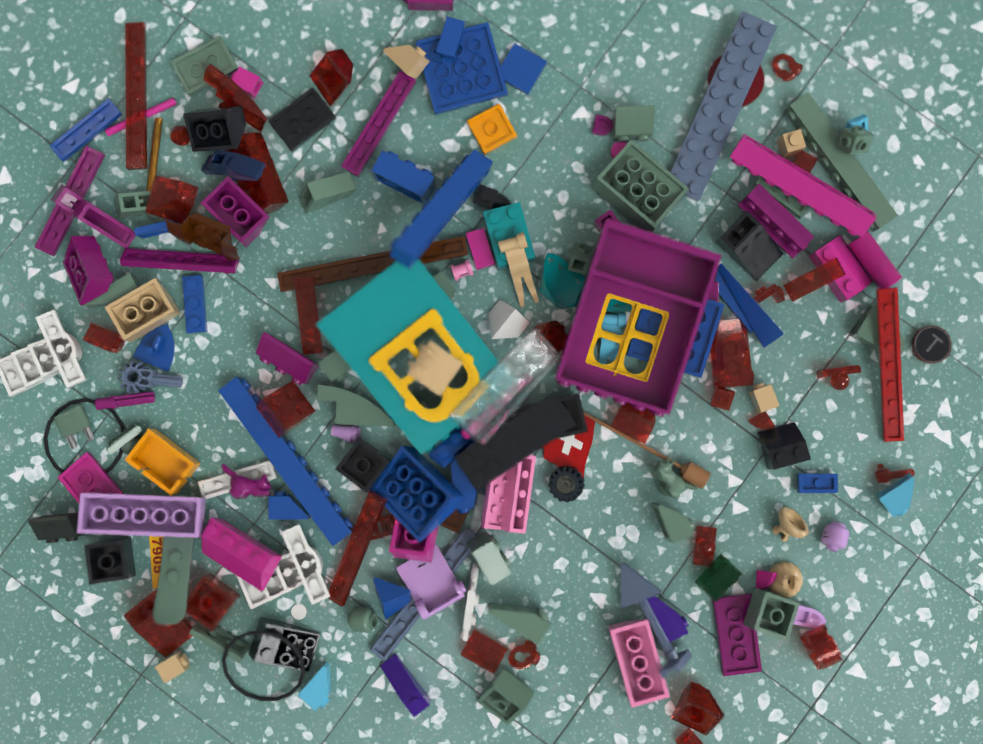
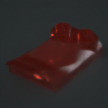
(731, 355)

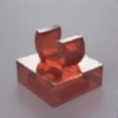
(722, 398)
(688, 737)

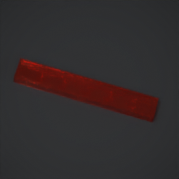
(356, 548)

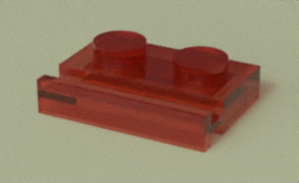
(484, 651)

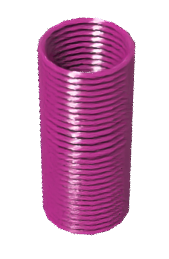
(870, 256)

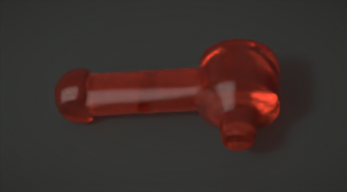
(884, 475)

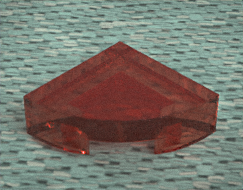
(762, 421)

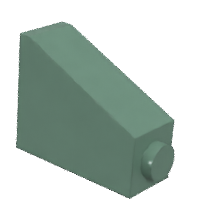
(326, 191)
(867, 329)

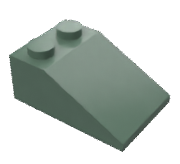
(523, 619)

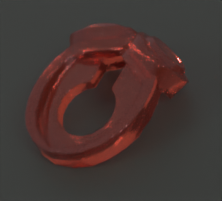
(795, 67)
(528, 647)

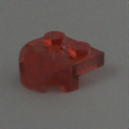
(634, 422)

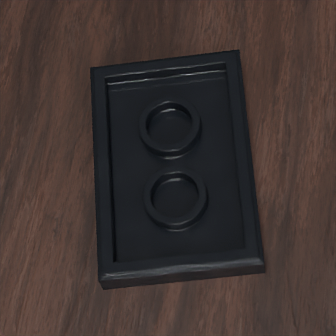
(302, 119)

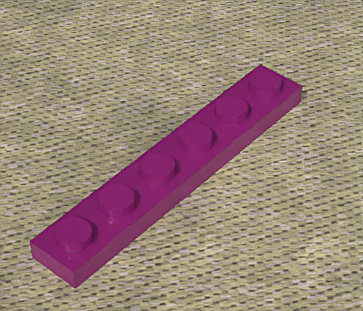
(378, 123)
(60, 218)
(177, 260)

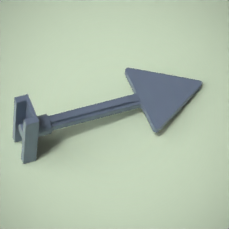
(636, 590)

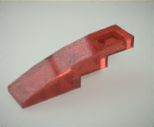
(234, 95)

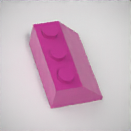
(855, 278)

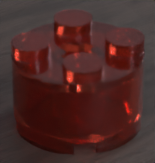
(822, 647)

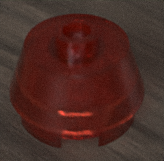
(553, 333)

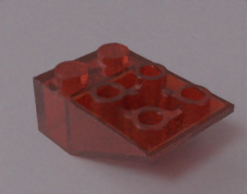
(161, 637)

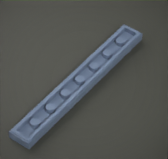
(409, 614)

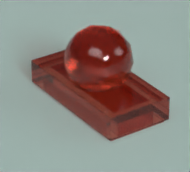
(839, 378)
(704, 545)

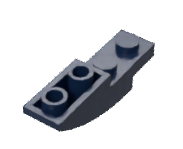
(234, 165)

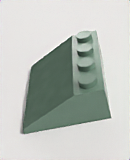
(639, 187)

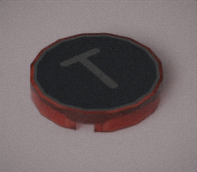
(931, 344)

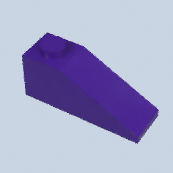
(670, 621)
(405, 685)

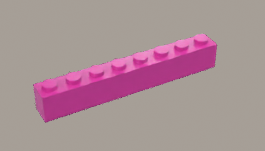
(803, 186)

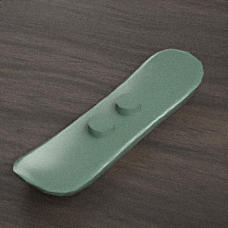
(173, 580)

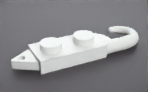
(472, 600)

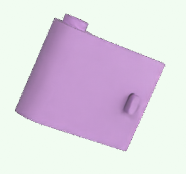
(432, 584)

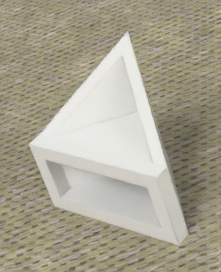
(506, 321)

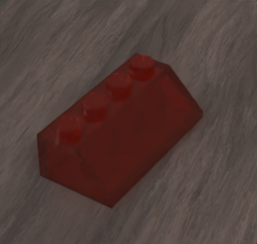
(268, 189)

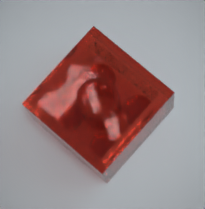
(285, 409)
(211, 601)

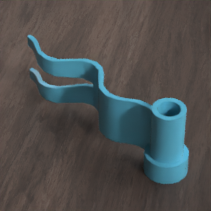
(613, 324)

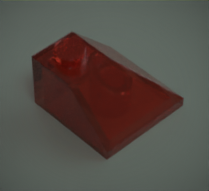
(333, 75)
(171, 199)
(698, 709)

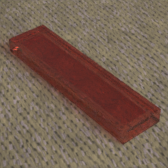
(308, 315)

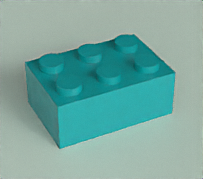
(504, 224)

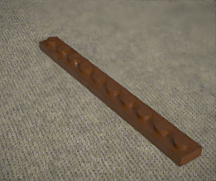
(369, 264)

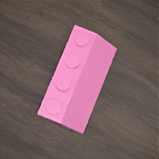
(638, 661)

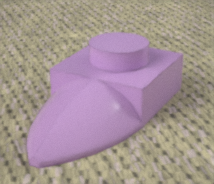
(808, 617)

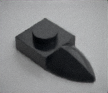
(490, 198)

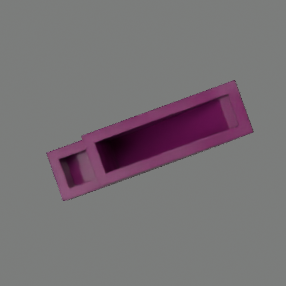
(93, 216)

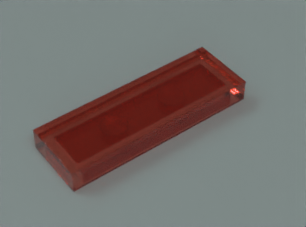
(814, 279)

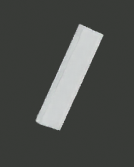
(221, 484)

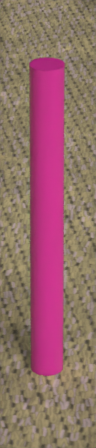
(150, 112)

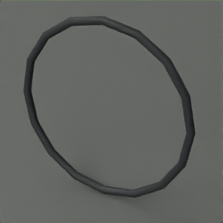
(62, 408)
(254, 696)

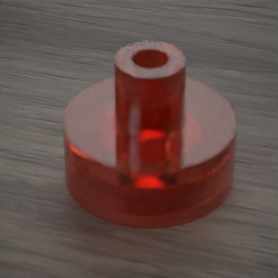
(180, 135)

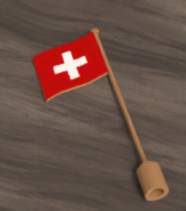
(575, 449)

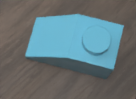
(898, 495)
(318, 688)

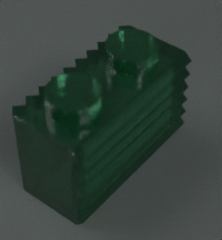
(718, 577)

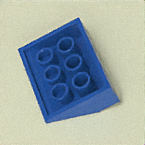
(416, 492)

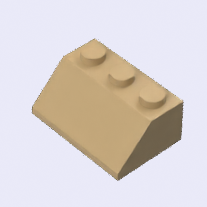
(142, 310)

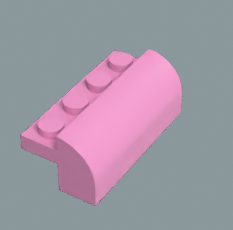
(509, 499)

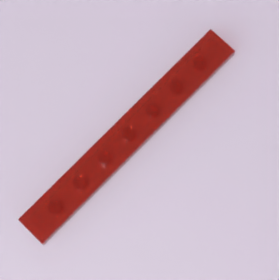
(136, 96)

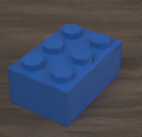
(404, 177)

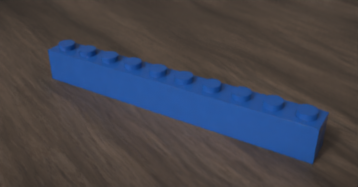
(287, 462)

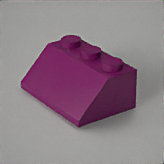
(236, 209)
(87, 268)
(286, 359)

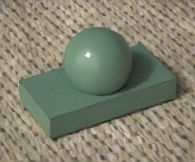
(125, 440)

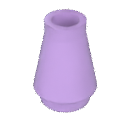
(346, 432)

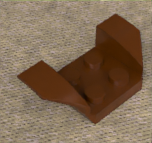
(206, 234)

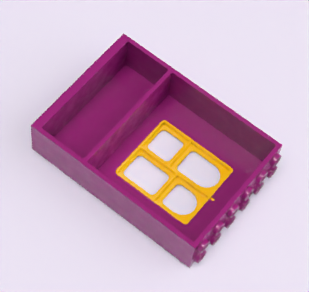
(648, 275)

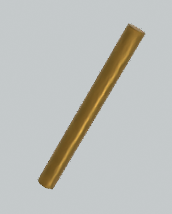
(154, 153)

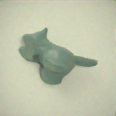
(670, 483)

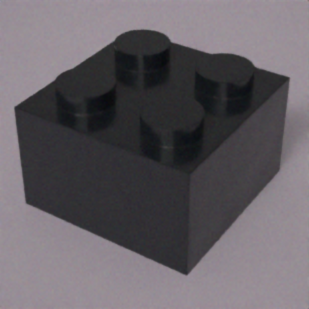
(363, 464)
(110, 561)

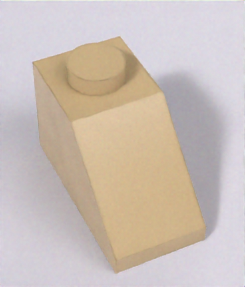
(408, 58)

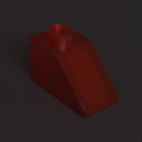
(104, 338)

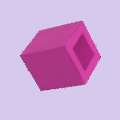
(247, 81)

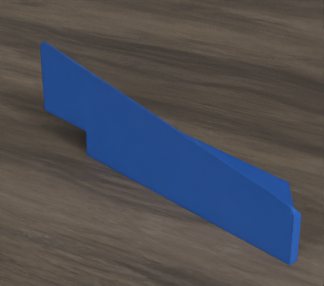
(746, 308)

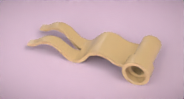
(518, 265)

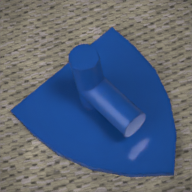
(157, 348)

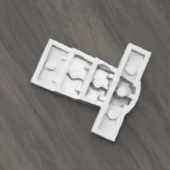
(44, 359)
(295, 568)

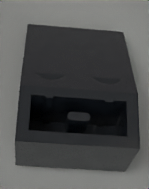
(750, 246)
(275, 652)

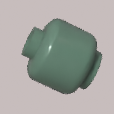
(362, 619)

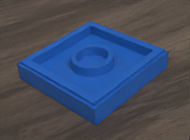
(522, 68)

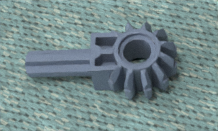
(146, 378)

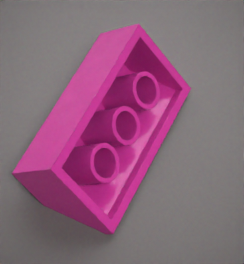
(239, 552)

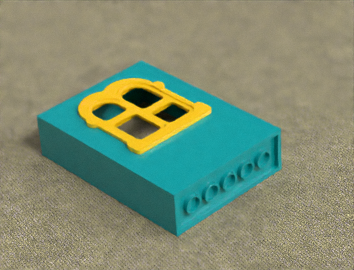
(390, 317)

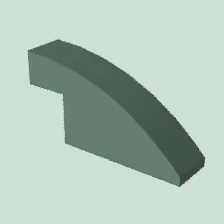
(353, 408)

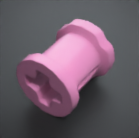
(461, 270)

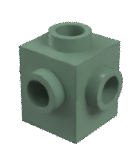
(855, 140)
(579, 258)

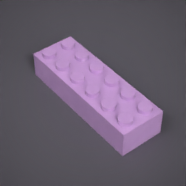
(141, 515)

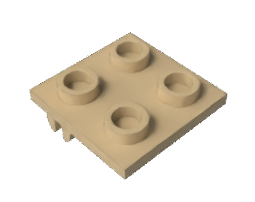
(434, 367)

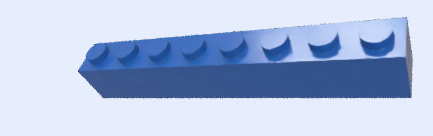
(440, 209)

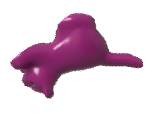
(242, 486)

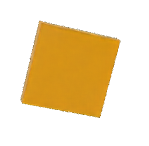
(491, 129)

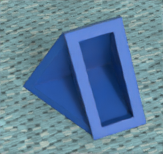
(391, 597)

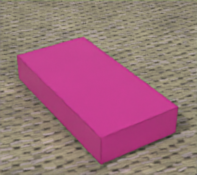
(480, 249)

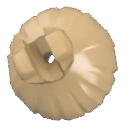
(790, 524)
(785, 572)

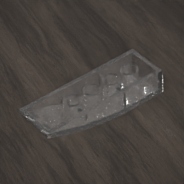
(505, 387)

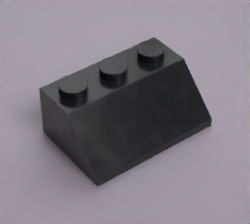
(215, 128)

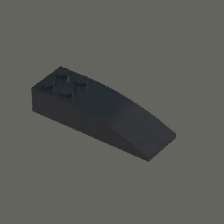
(515, 441)

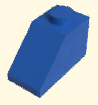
(285, 507)

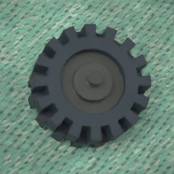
(566, 484)

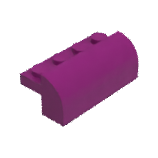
(776, 220)

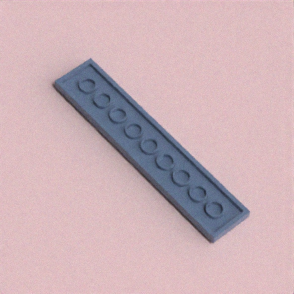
(722, 103)

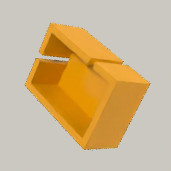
(166, 461)

